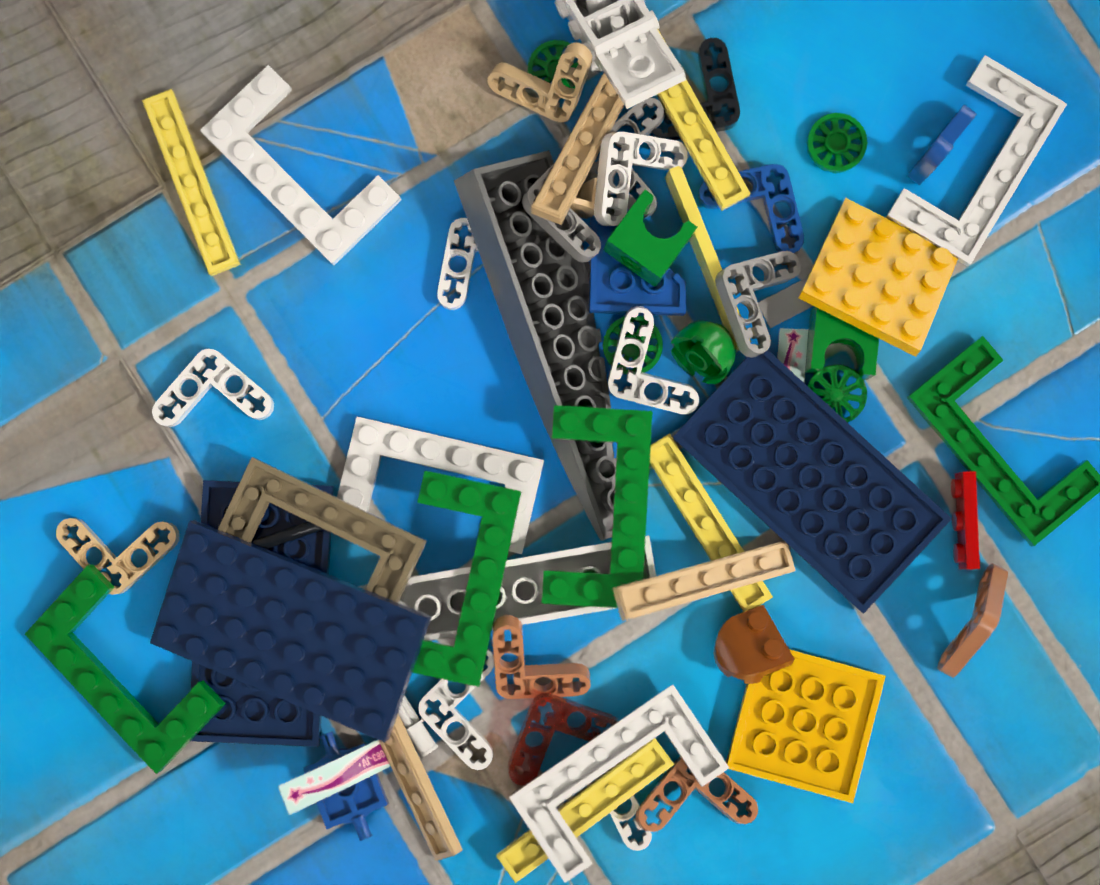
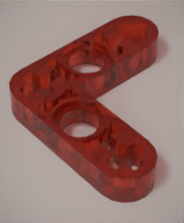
(555, 721)

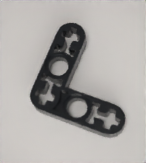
(715, 100)

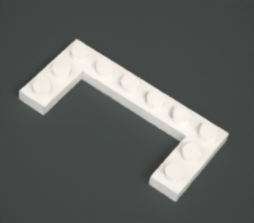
(1037, 115)
(230, 135)
(379, 439)
(539, 798)

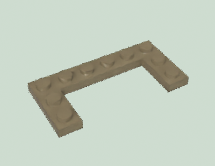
(267, 485)

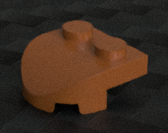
(751, 646)

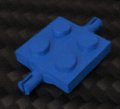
(353, 802)

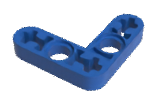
(942, 145)
(762, 189)

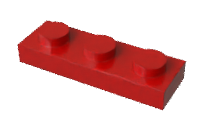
(966, 520)

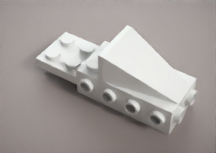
(624, 46)

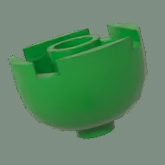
(704, 349)

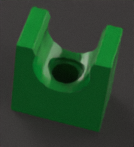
(640, 250)
(828, 330)

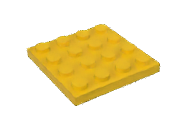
(879, 277)
(808, 726)

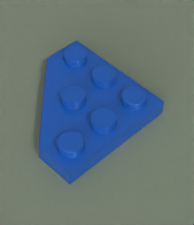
(618, 289)

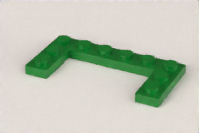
(633, 437)
(498, 511)
(1029, 515)
(152, 741)

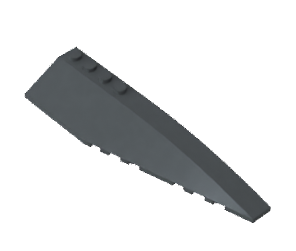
(546, 317)

